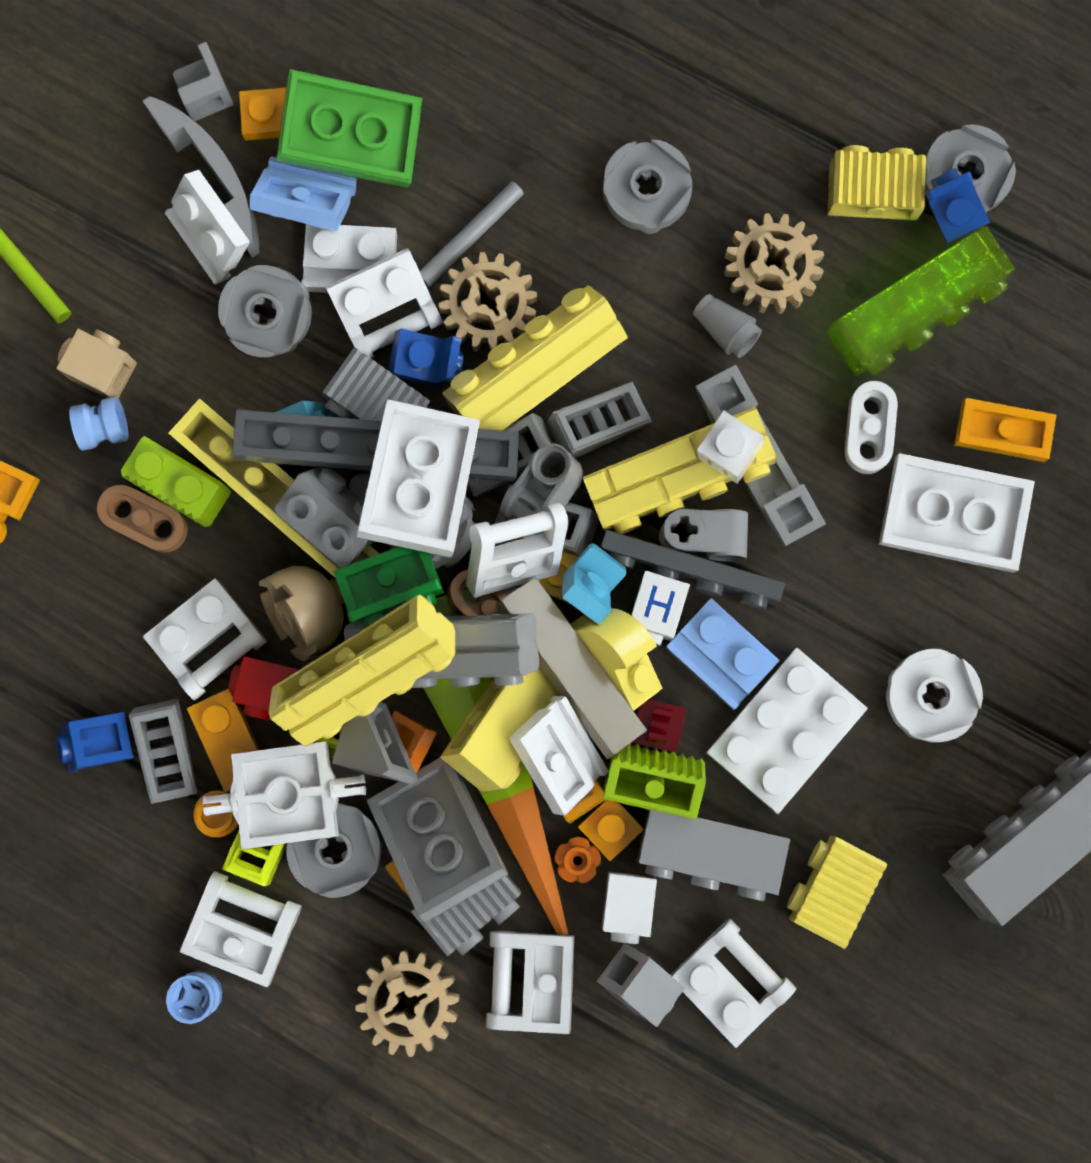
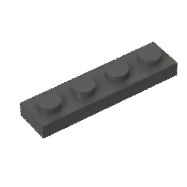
(710, 576)

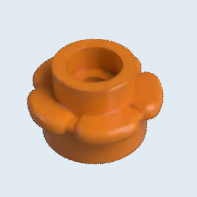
(590, 860)

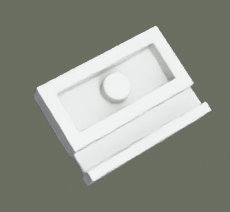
(207, 226)
(340, 253)
(558, 755)

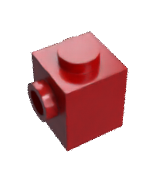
(253, 685)

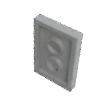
(436, 839)

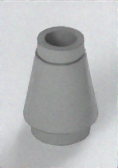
(727, 325)

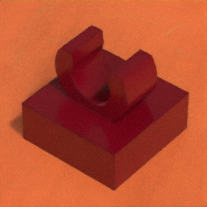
(662, 723)

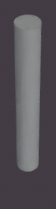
(471, 233)

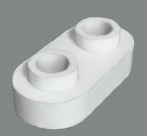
(871, 429)

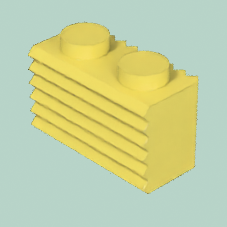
(876, 183)
(835, 890)

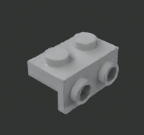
(325, 514)

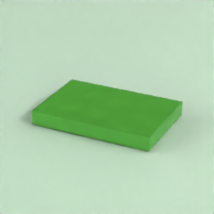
(349, 128)

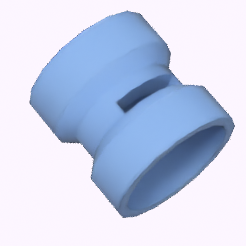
(99, 423)
(185, 1001)

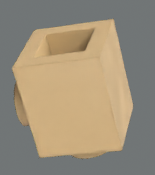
(96, 362)

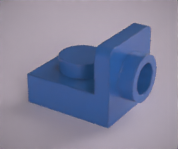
(956, 205)
(425, 358)
(94, 742)

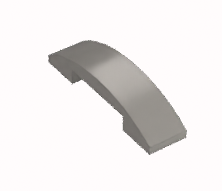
(182, 132)
(778, 495)

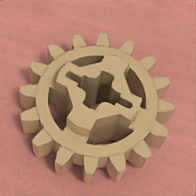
(788, 252)
(502, 291)
(417, 1022)

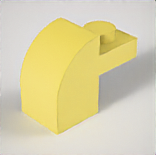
(621, 650)

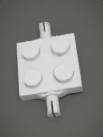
(284, 795)

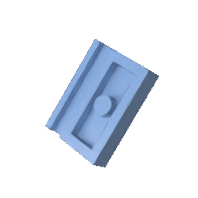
(303, 194)
(722, 654)

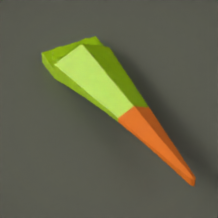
(513, 807)

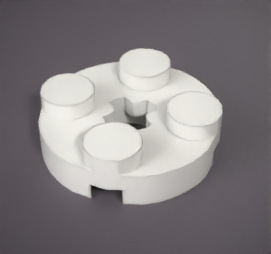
(945, 671)

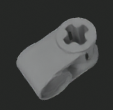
(537, 488)
(715, 533)

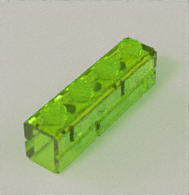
(920, 302)

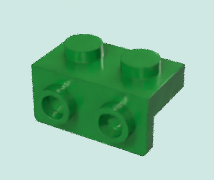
(386, 582)

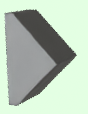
(374, 747)

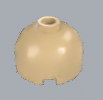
(305, 608)

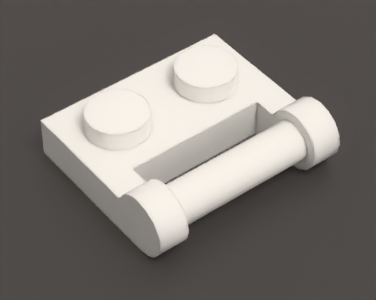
(378, 291)
(518, 561)
(197, 626)
(234, 944)
(546, 982)
(718, 991)

